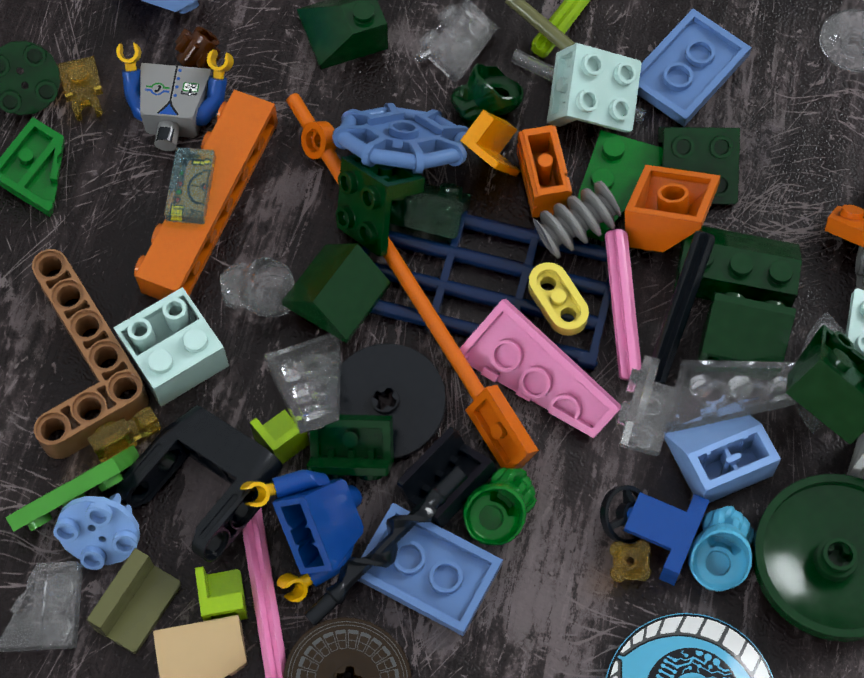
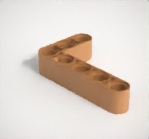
(95, 351)

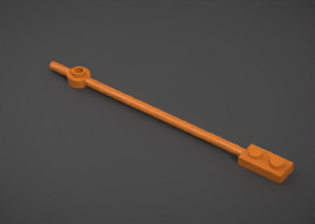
(489, 408)

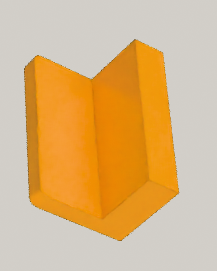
(488, 138)

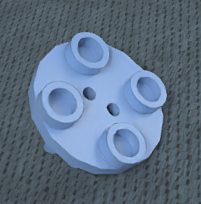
(90, 518)

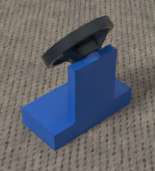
(655, 523)

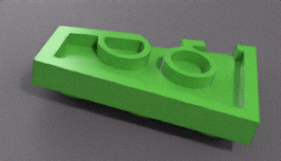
(104, 475)

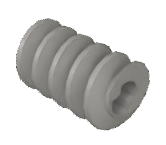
(577, 218)

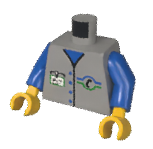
(173, 98)

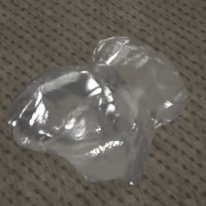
(257, 286)

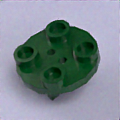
(39, 72)

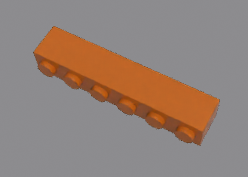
(183, 249)

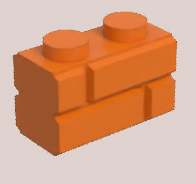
(543, 169)

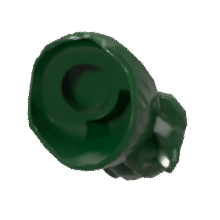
(488, 91)

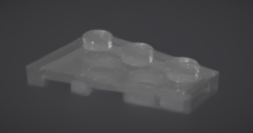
(309, 380)

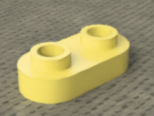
(558, 301)

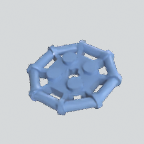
(401, 138)

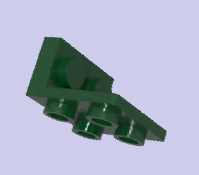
(705, 151)
(367, 200)

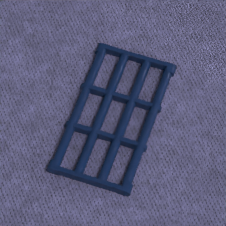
(453, 253)

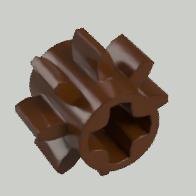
(195, 47)

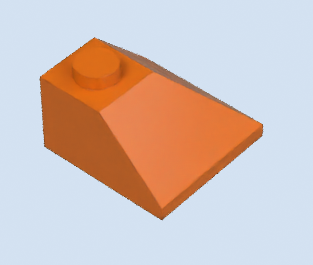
(668, 207)

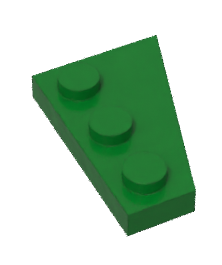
(619, 165)

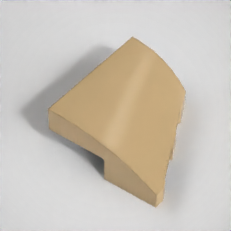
(201, 649)

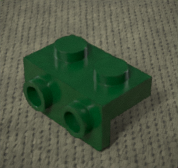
(353, 447)

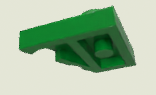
(33, 165)

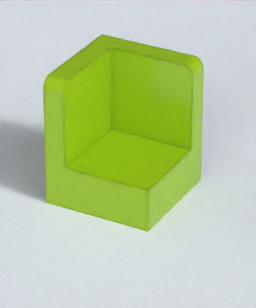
(280, 436)
(221, 594)

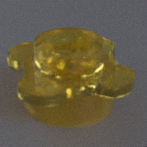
(639, 569)

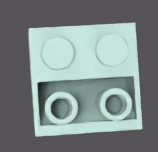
(172, 346)

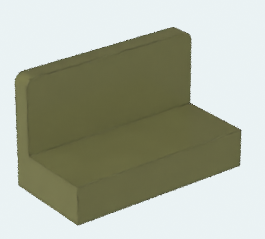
(134, 602)

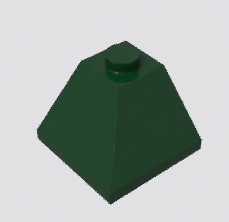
(344, 30)

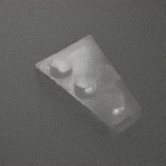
(726, 390)

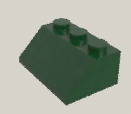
(748, 266)

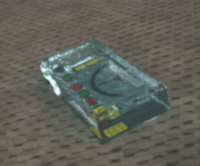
(190, 185)

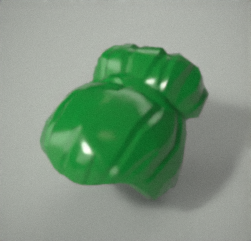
(499, 508)

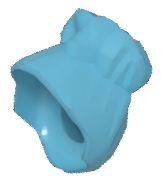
(722, 551)

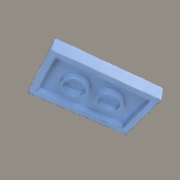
(690, 66)
(434, 573)

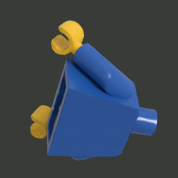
(318, 524)

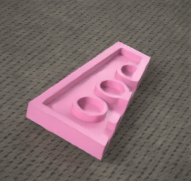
(526, 361)

